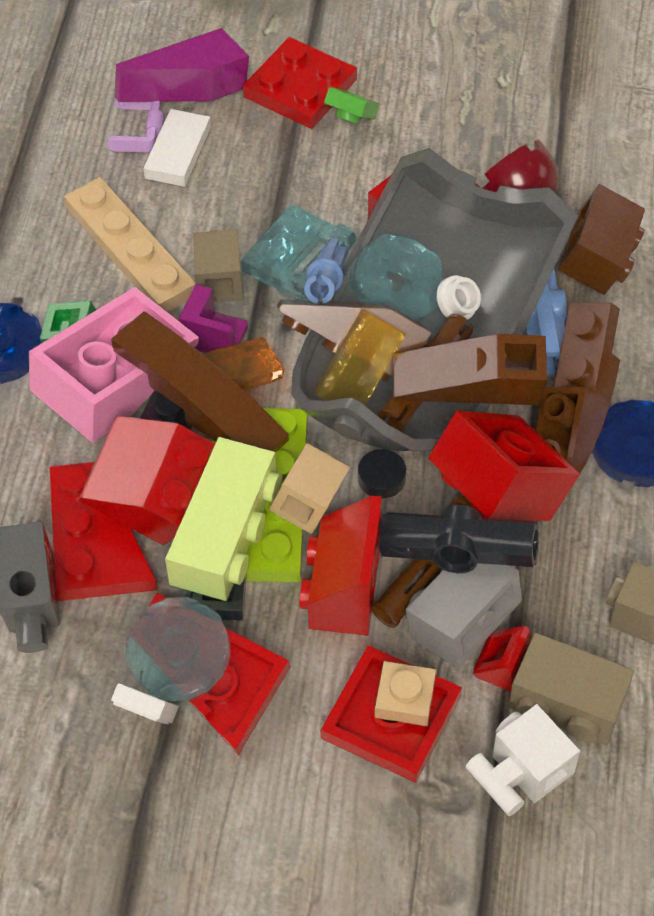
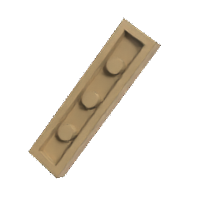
(129, 244)

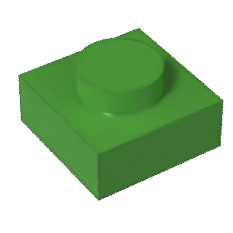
(351, 106)

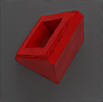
(503, 656)

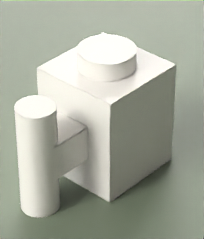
(529, 755)

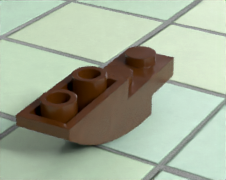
(584, 382)

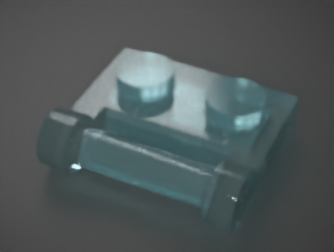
(287, 246)

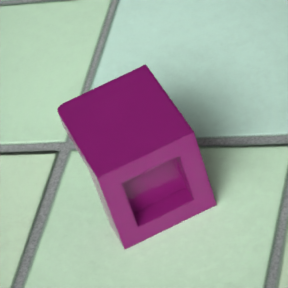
(212, 328)

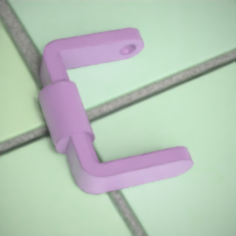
(153, 127)

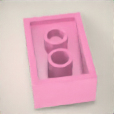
(85, 377)

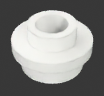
(458, 296)

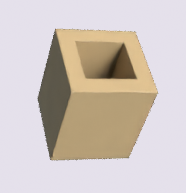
(309, 488)

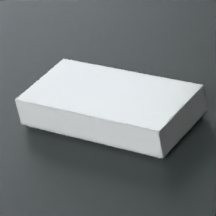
(177, 147)

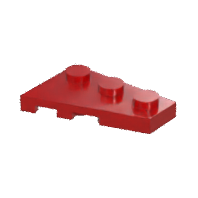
(90, 549)
(244, 690)

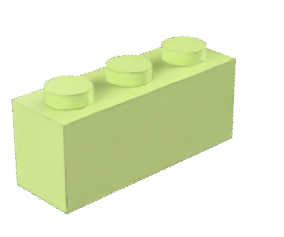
(223, 519)

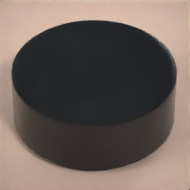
(382, 473)

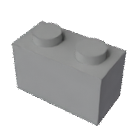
(463, 610)

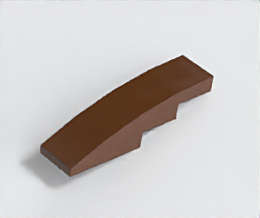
(197, 385)

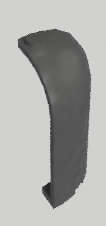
(495, 238)

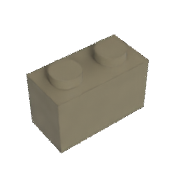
(572, 688)

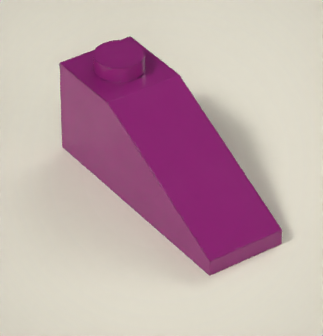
(186, 71)

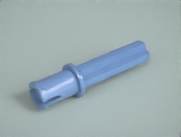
(325, 273)

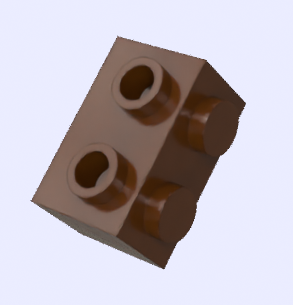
(603, 240)

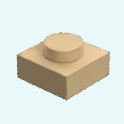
(405, 693)

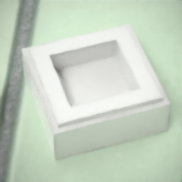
(144, 704)

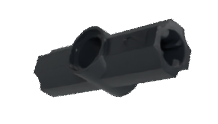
(459, 539)

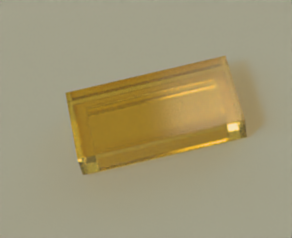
(360, 359)

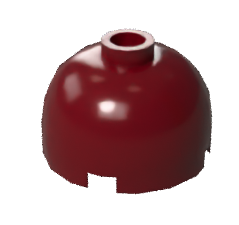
(524, 170)

